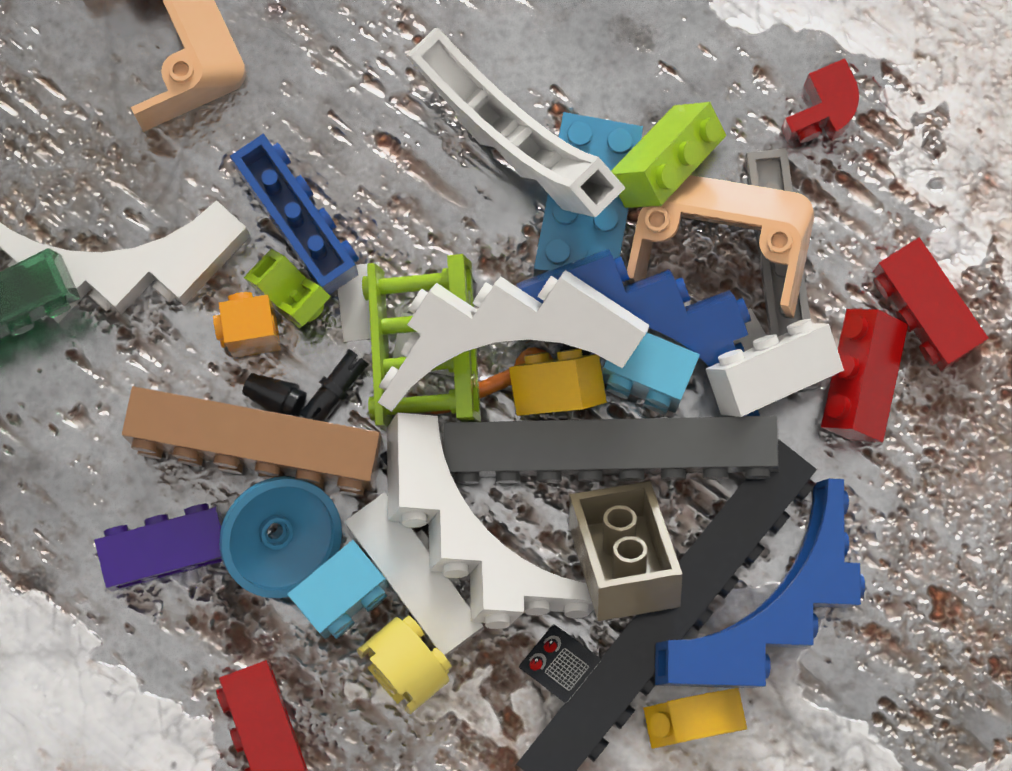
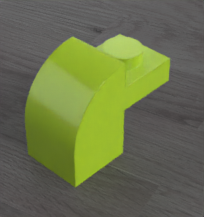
(287, 288)

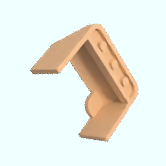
(198, 73)
(780, 215)

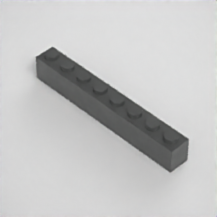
(612, 448)

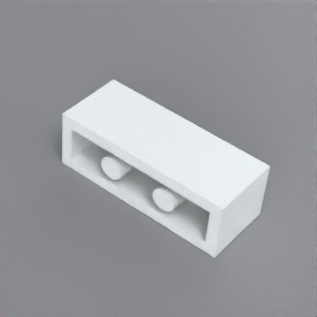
(774, 368)

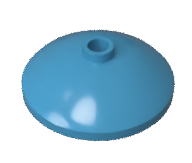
(305, 536)

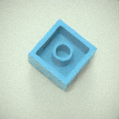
(654, 373)
(340, 591)

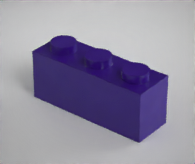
(160, 547)

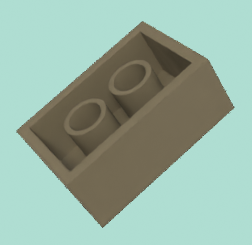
(625, 551)

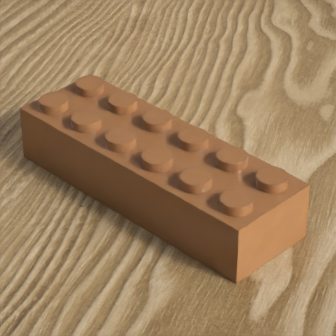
(253, 440)

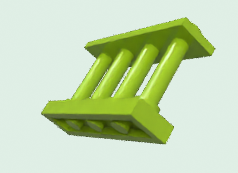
(463, 399)

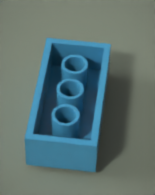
(572, 235)

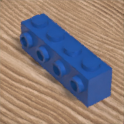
(294, 215)

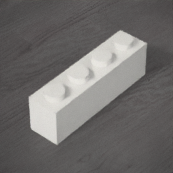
(405, 565)

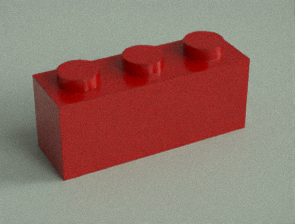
(929, 305)
(863, 392)
(260, 719)

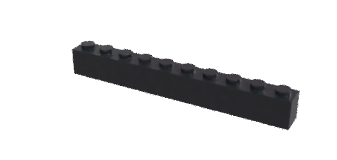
(706, 571)

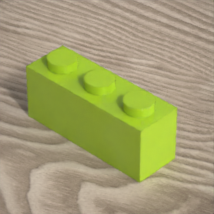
(668, 154)

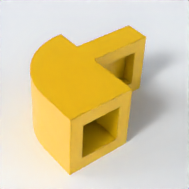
(695, 717)

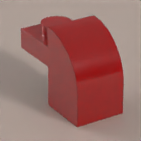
(834, 104)

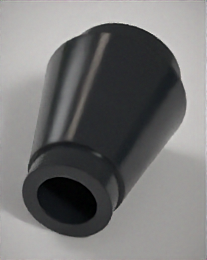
(275, 394)

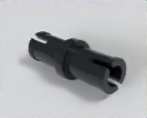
(334, 387)

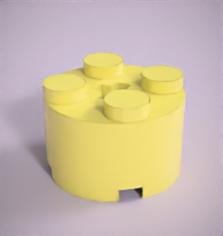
(405, 663)

